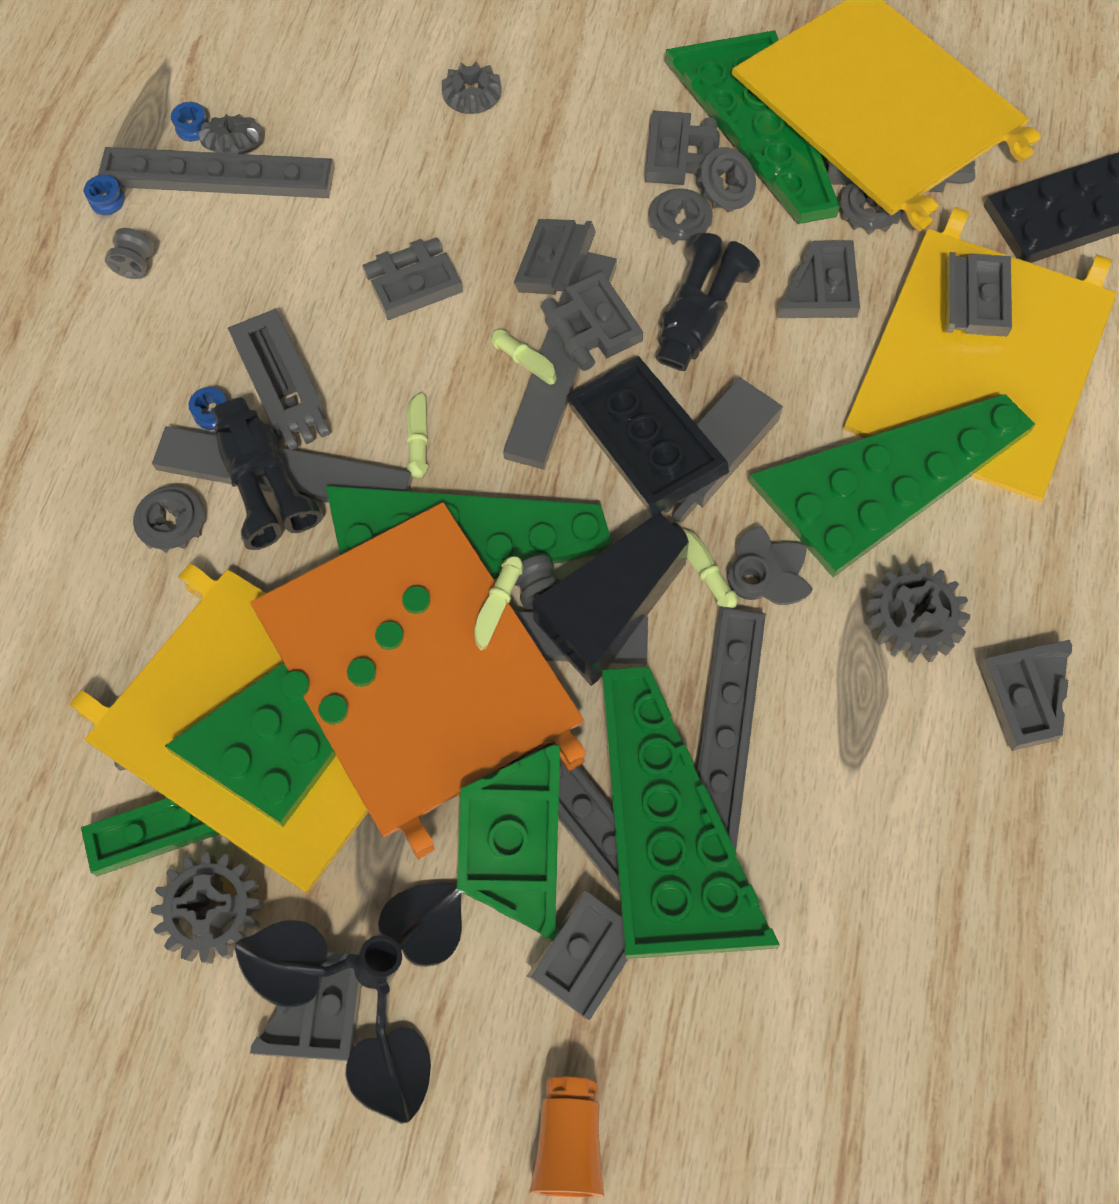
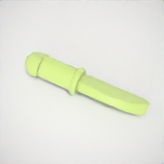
(525, 356)
(417, 436)
(709, 572)
(497, 600)

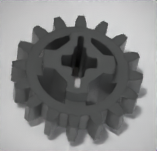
(940, 617)
(208, 928)

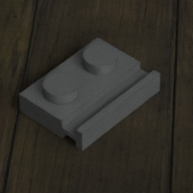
(554, 256)
(979, 294)
(582, 956)

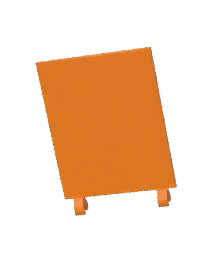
(437, 702)

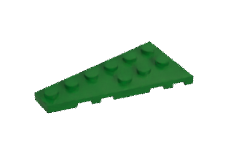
(771, 146)
(870, 488)
(491, 524)
(267, 739)
(673, 853)

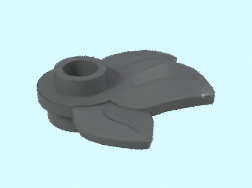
(773, 567)

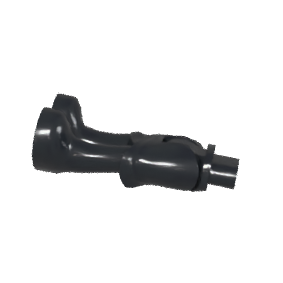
(693, 315)
(250, 451)

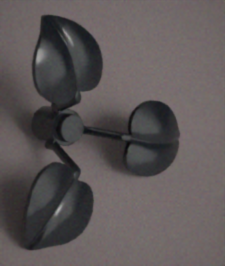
(287, 957)

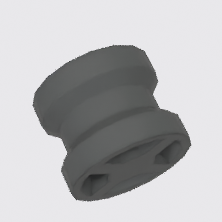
(129, 253)
(535, 579)

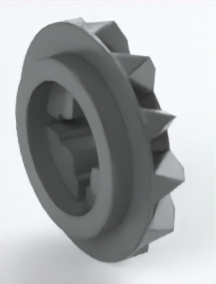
(472, 99)
(230, 134)
(740, 177)
(670, 203)
(852, 205)
(150, 519)

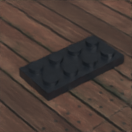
(1059, 210)
(647, 435)

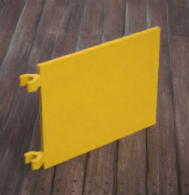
(884, 103)
(1038, 365)
(194, 673)

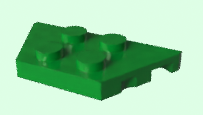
(512, 840)

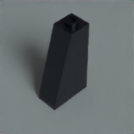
(609, 596)

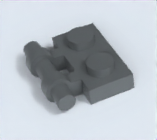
(669, 143)
(415, 285)
(603, 315)

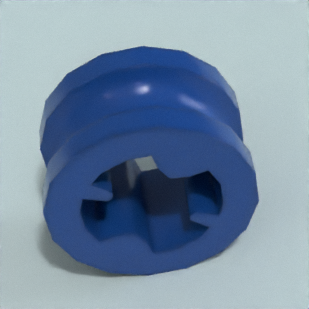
(182, 114)
(104, 184)
(200, 400)

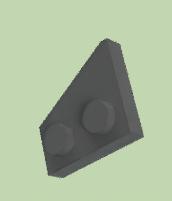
(824, 283)
(1029, 692)
(320, 1028)

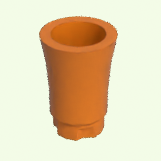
(569, 1141)

